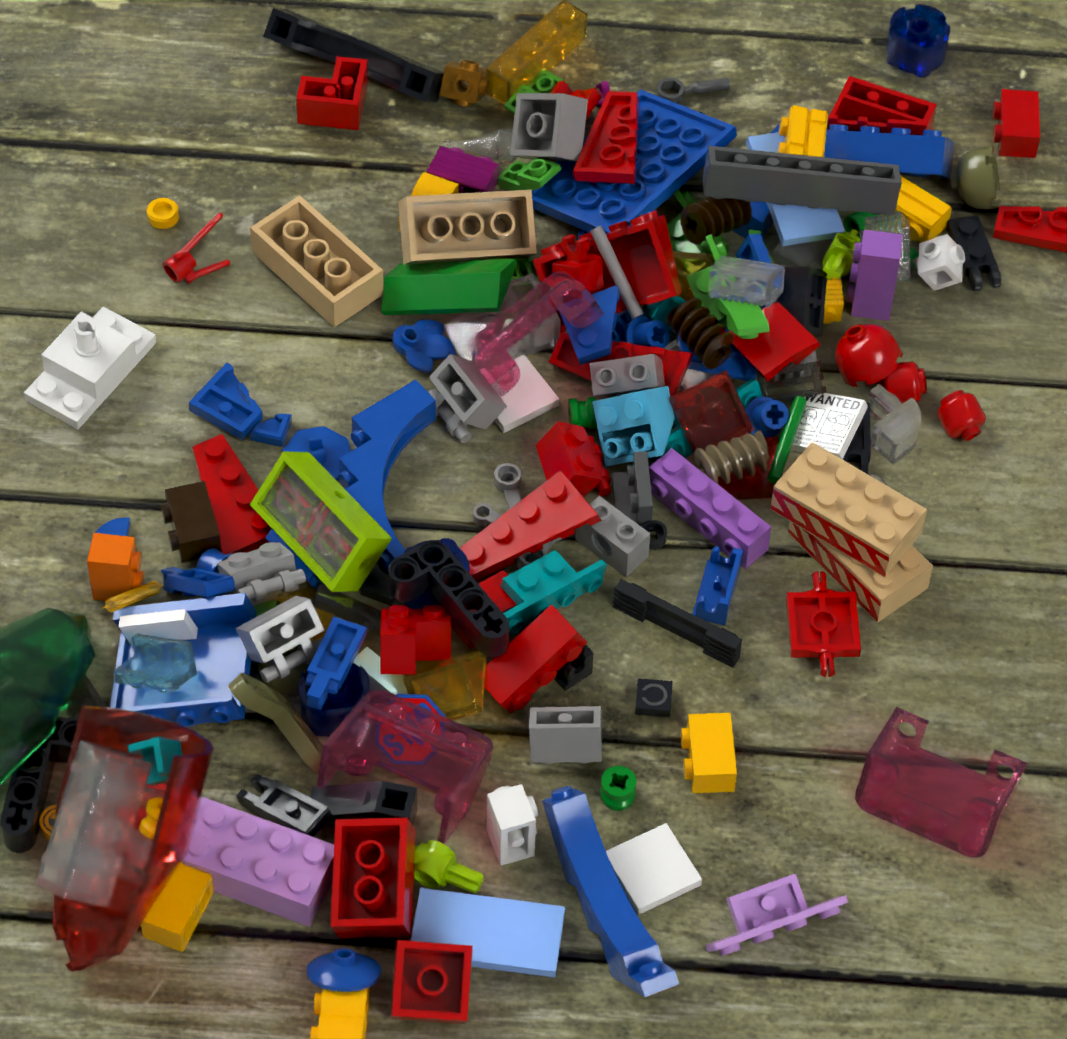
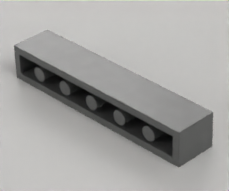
(801, 180)

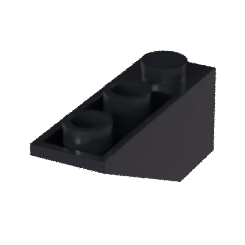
(368, 800)

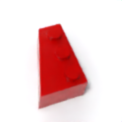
(881, 107)

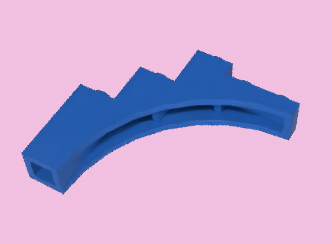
(380, 437)

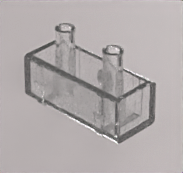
(96, 824)

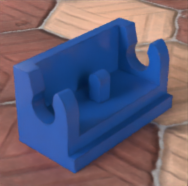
(718, 586)

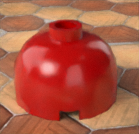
(866, 354)

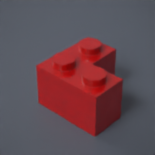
(336, 100)
(412, 637)

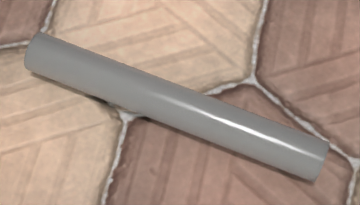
(616, 272)

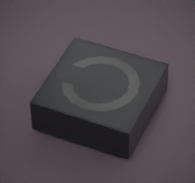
(653, 697)

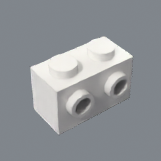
(511, 823)

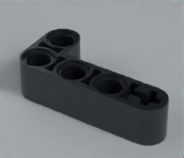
(485, 627)
(36, 785)

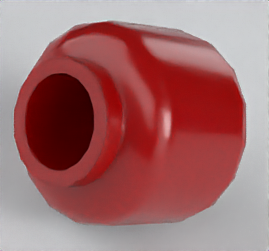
(906, 382)
(961, 415)

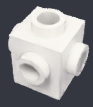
(940, 262)

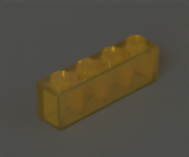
(537, 49)

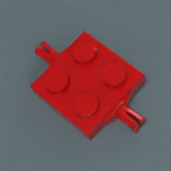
(823, 624)

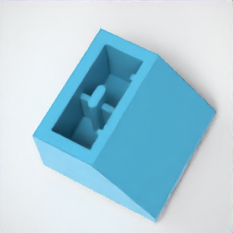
(634, 424)

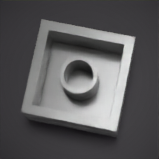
(548, 126)

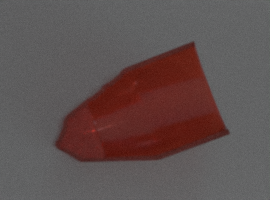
(99, 932)

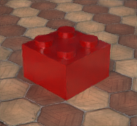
(431, 982)

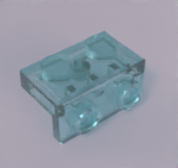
(157, 664)

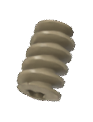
(733, 457)

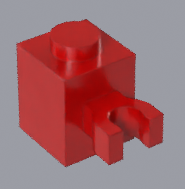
(581, 265)

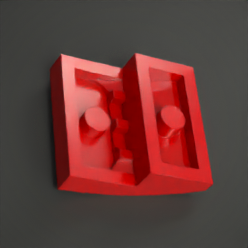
(776, 349)

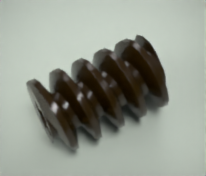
(714, 217)
(701, 332)

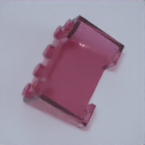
(556, 292)
(934, 793)

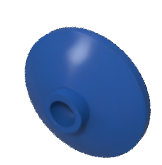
(344, 971)

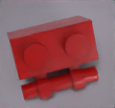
(576, 456)

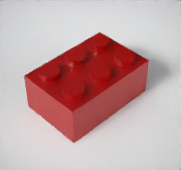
(373, 878)

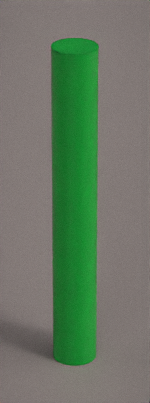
(786, 440)

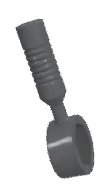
(697, 88)

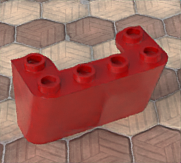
(643, 253)

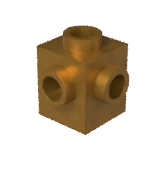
(454, 84)

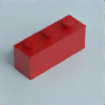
(532, 659)

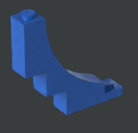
(627, 945)

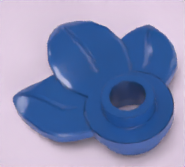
(422, 344)

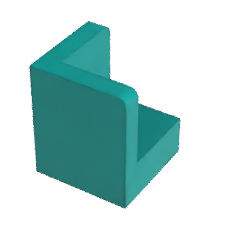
(159, 752)

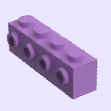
(708, 507)

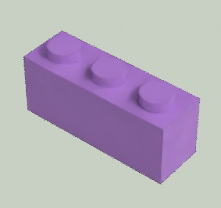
(874, 274)

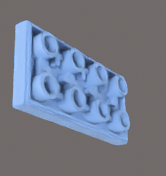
(795, 222)
(502, 931)

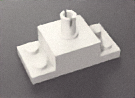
(87, 365)

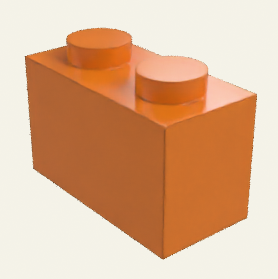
(113, 566)

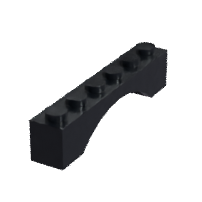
(328, 43)

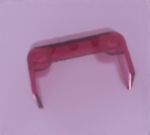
(414, 745)

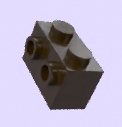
(192, 521)

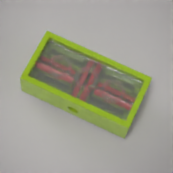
(320, 521)

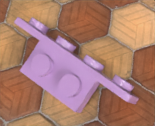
(769, 908)

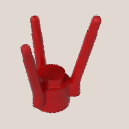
(181, 264)

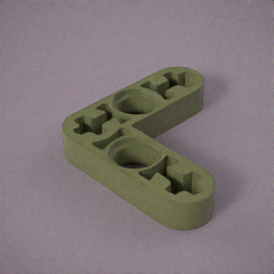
(277, 707)

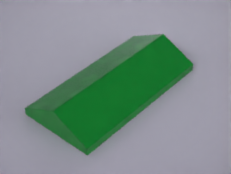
(447, 287)

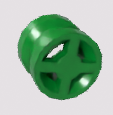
(582, 413)
(617, 797)

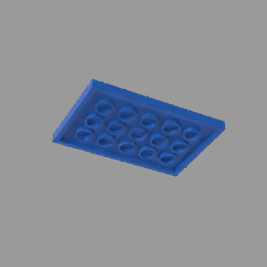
(669, 152)

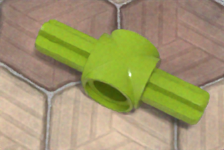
(840, 254)
(437, 866)

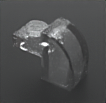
(896, 426)

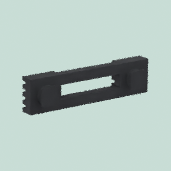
(642, 605)

